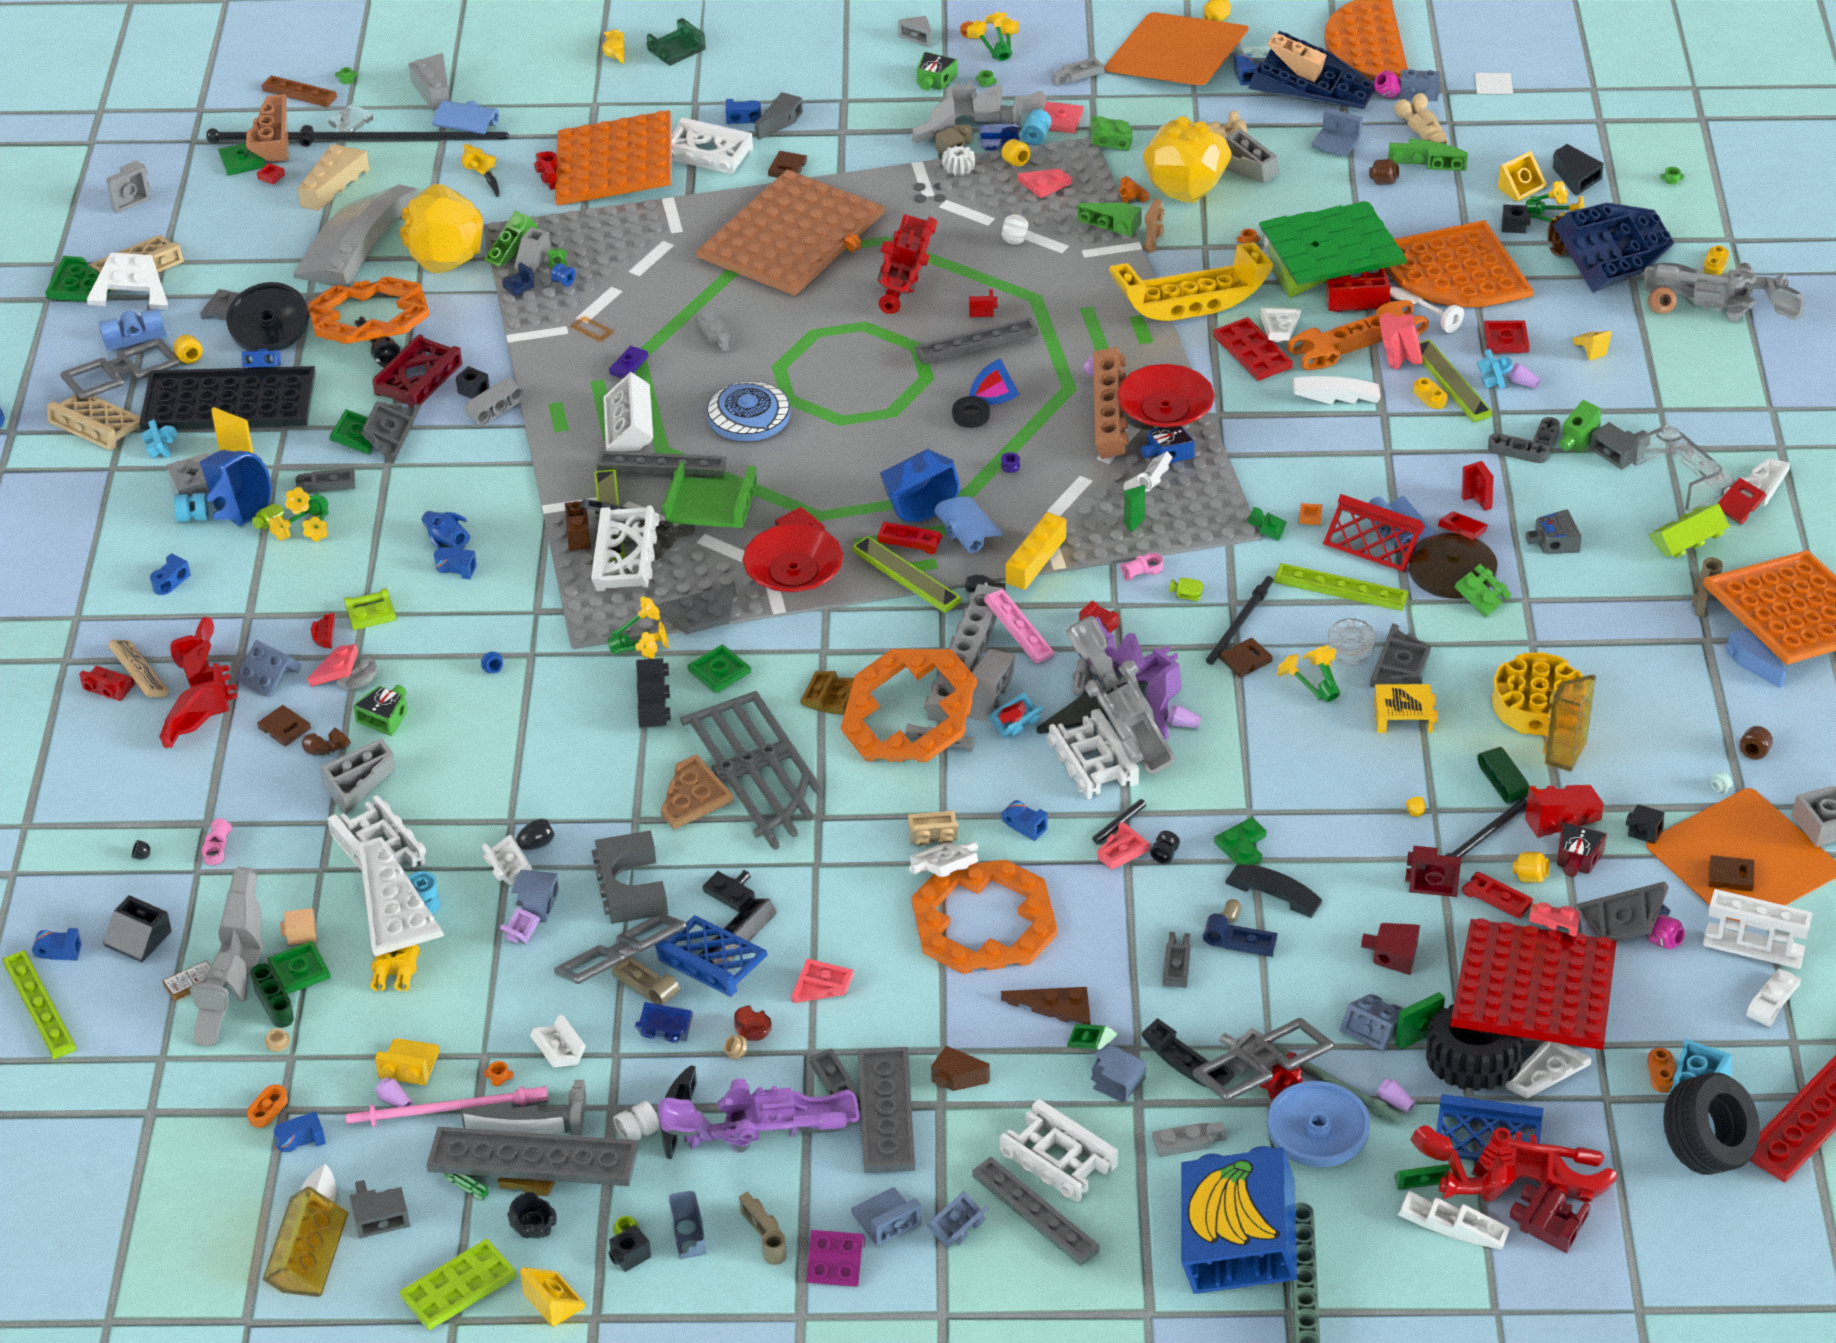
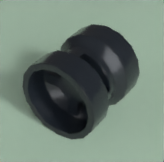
(1165, 846)

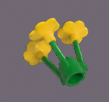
(1003, 26)
(1559, 192)
(302, 504)
(621, 643)
(1321, 657)

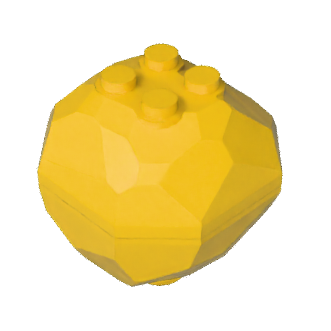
(1186, 159)
(441, 228)

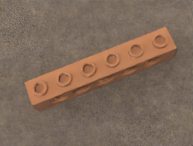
(1109, 416)

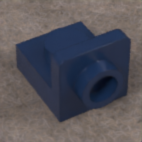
(521, 281)

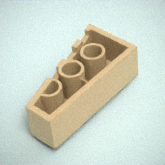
(331, 175)

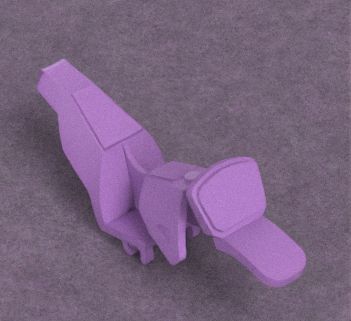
(1156, 669)

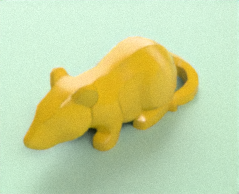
(614, 45)

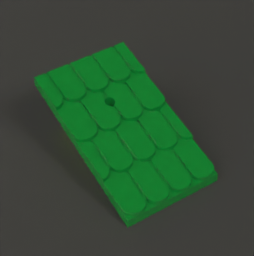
(1328, 245)

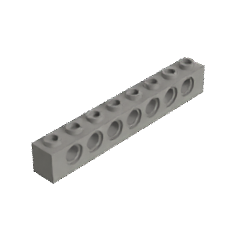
(968, 645)

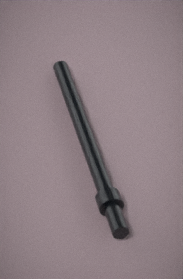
(1258, 594)
(1489, 829)

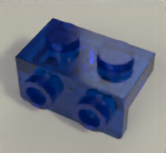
(997, 134)
(664, 1022)

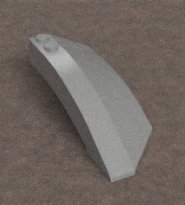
(351, 235)

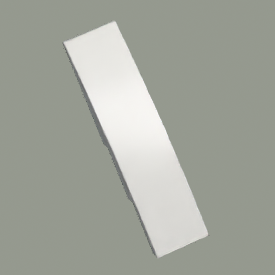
(1328, 389)
(1457, 1223)

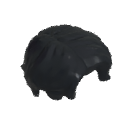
(531, 1216)

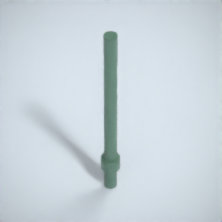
(1377, 1106)

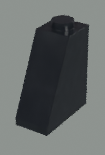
(1577, 168)

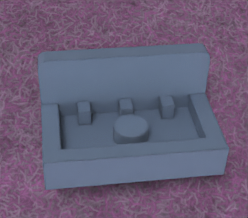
(1419, 82)
(956, 1219)

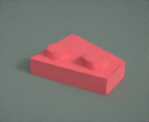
(1045, 181)
(335, 666)
(1122, 847)
(1553, 917)
(821, 981)

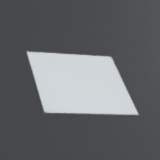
(1494, 83)

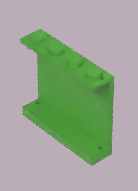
(709, 499)

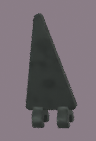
(1073, 713)

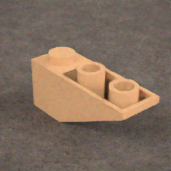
(1300, 58)

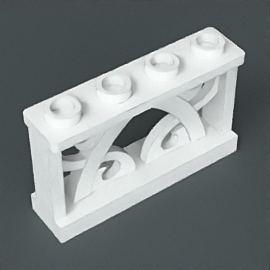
(725, 139)
(610, 525)

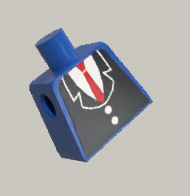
(1169, 439)

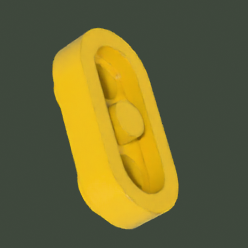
(1716, 260)
(1430, 393)

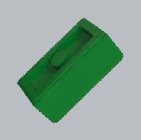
(1134, 507)
(1090, 1036)
(1420, 1176)

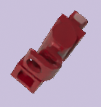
(1542, 1216)

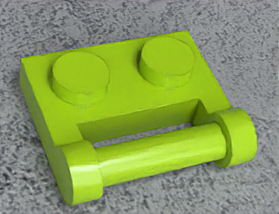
(370, 614)

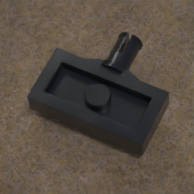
(730, 890)

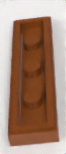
(299, 91)

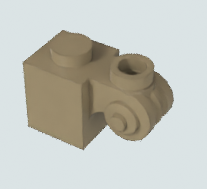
(958, 136)

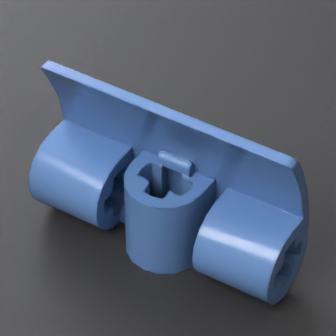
(465, 117)
(132, 329)
(1403, 507)
(966, 522)

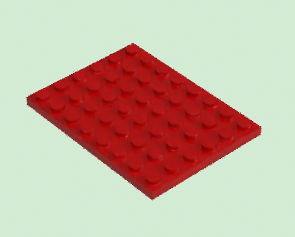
(1535, 984)

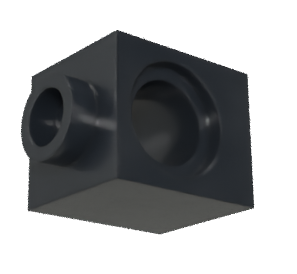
(1515, 218)
(472, 382)
(1645, 824)
(629, 1248)

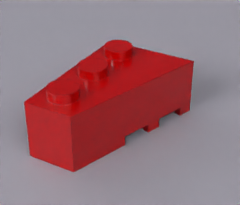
(1358, 292)
(1552, 806)

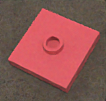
(1064, 116)

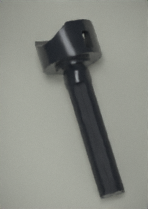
(383, 348)

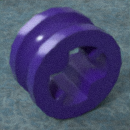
(1010, 462)

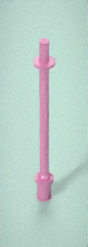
(520, 1097)

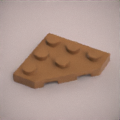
(693, 793)

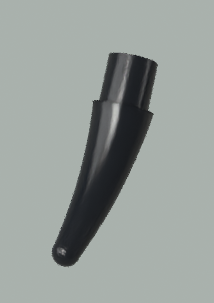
(491, 180)

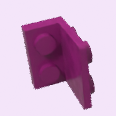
(835, 1258)

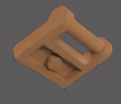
(1154, 225)

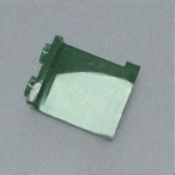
(678, 44)

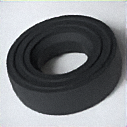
(974, 420)

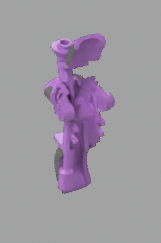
(758, 1112)

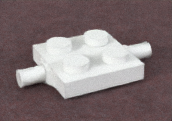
(944, 859)

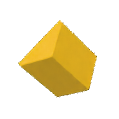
(1521, 177)
(231, 431)
(550, 1294)

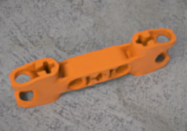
(1330, 345)

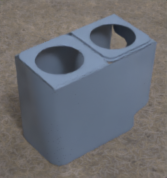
(536, 892)
(1117, 1072)
(685, 1207)

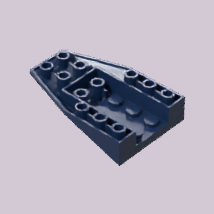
(1336, 84)
(1613, 241)

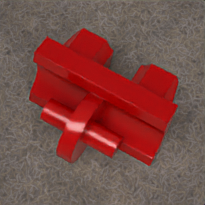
(1282, 1078)

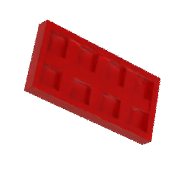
(1252, 349)

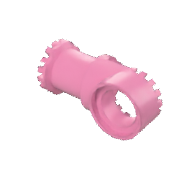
(1140, 565)
(216, 841)

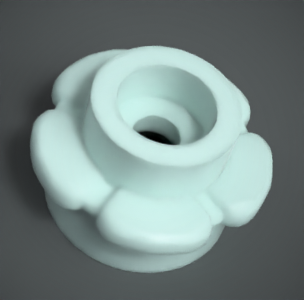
(1721, 782)

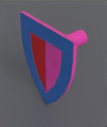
(994, 384)

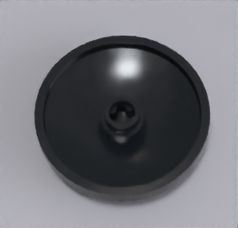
(267, 317)

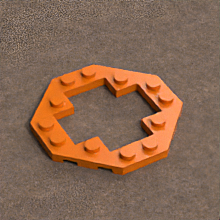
(325, 318)
(898, 746)
(992, 953)

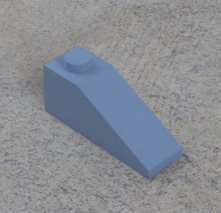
(1755, 657)

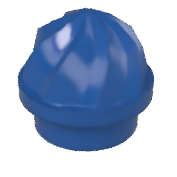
(492, 662)

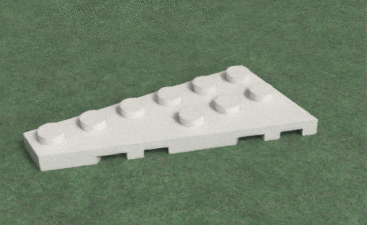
(393, 905)

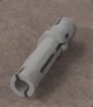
(916, 732)

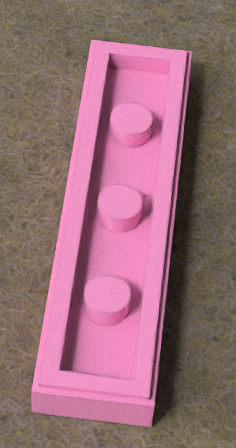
(1019, 626)

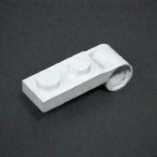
(1152, 475)
(1772, 997)

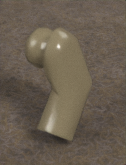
(1232, 910)

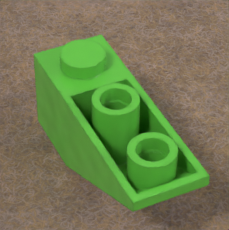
(1111, 216)
(509, 240)

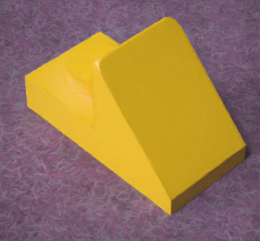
(1594, 342)

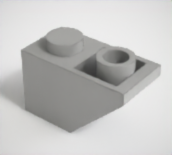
(533, 248)

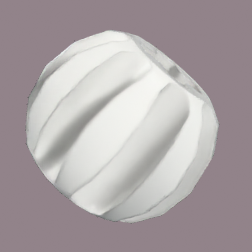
(1015, 229)

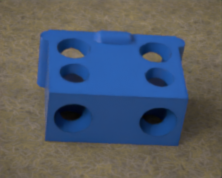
(261, 358)

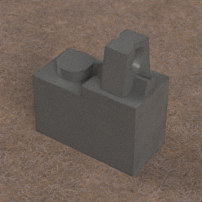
(1615, 444)
(378, 1211)

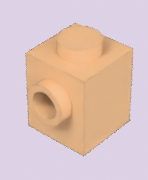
(299, 926)

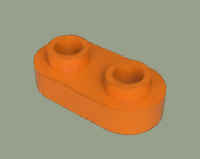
(1661, 1064)
(264, 1107)

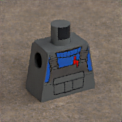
(1556, 533)

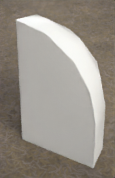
(323, 1182)

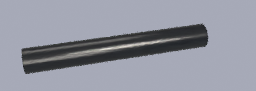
(1124, 817)

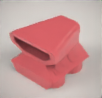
(1400, 339)

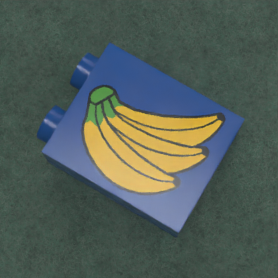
(1238, 1220)

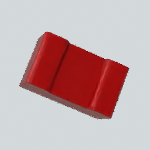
(1109, 619)

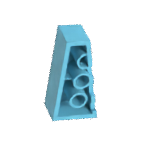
(1700, 1060)

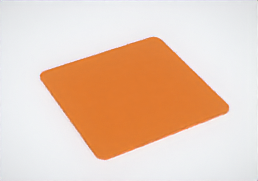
(1176, 48)
(1745, 828)

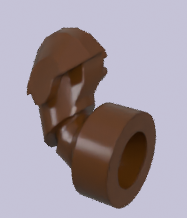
(317, 745)

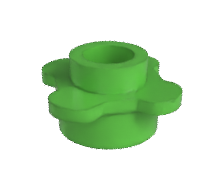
(346, 75)
(986, 78)
(1672, 175)
(553, 253)

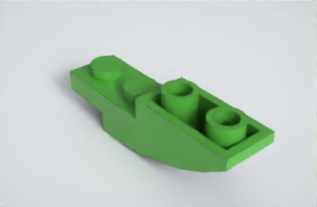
(1433, 154)

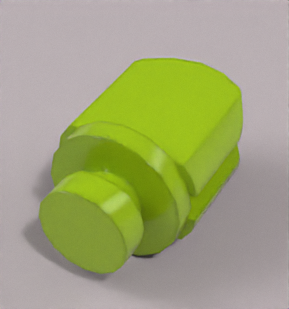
(263, 516)
(1187, 589)

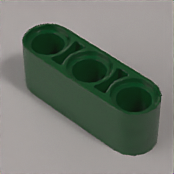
(1503, 774)
(272, 995)

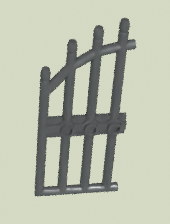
(749, 762)

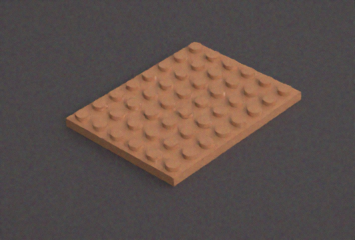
(790, 232)

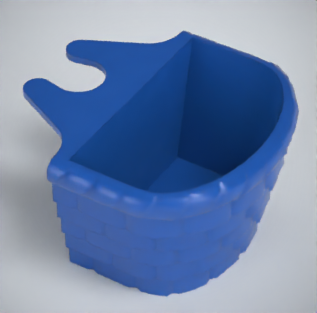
(236, 485)
(920, 485)

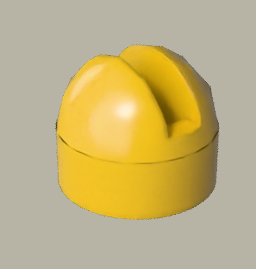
(1416, 806)

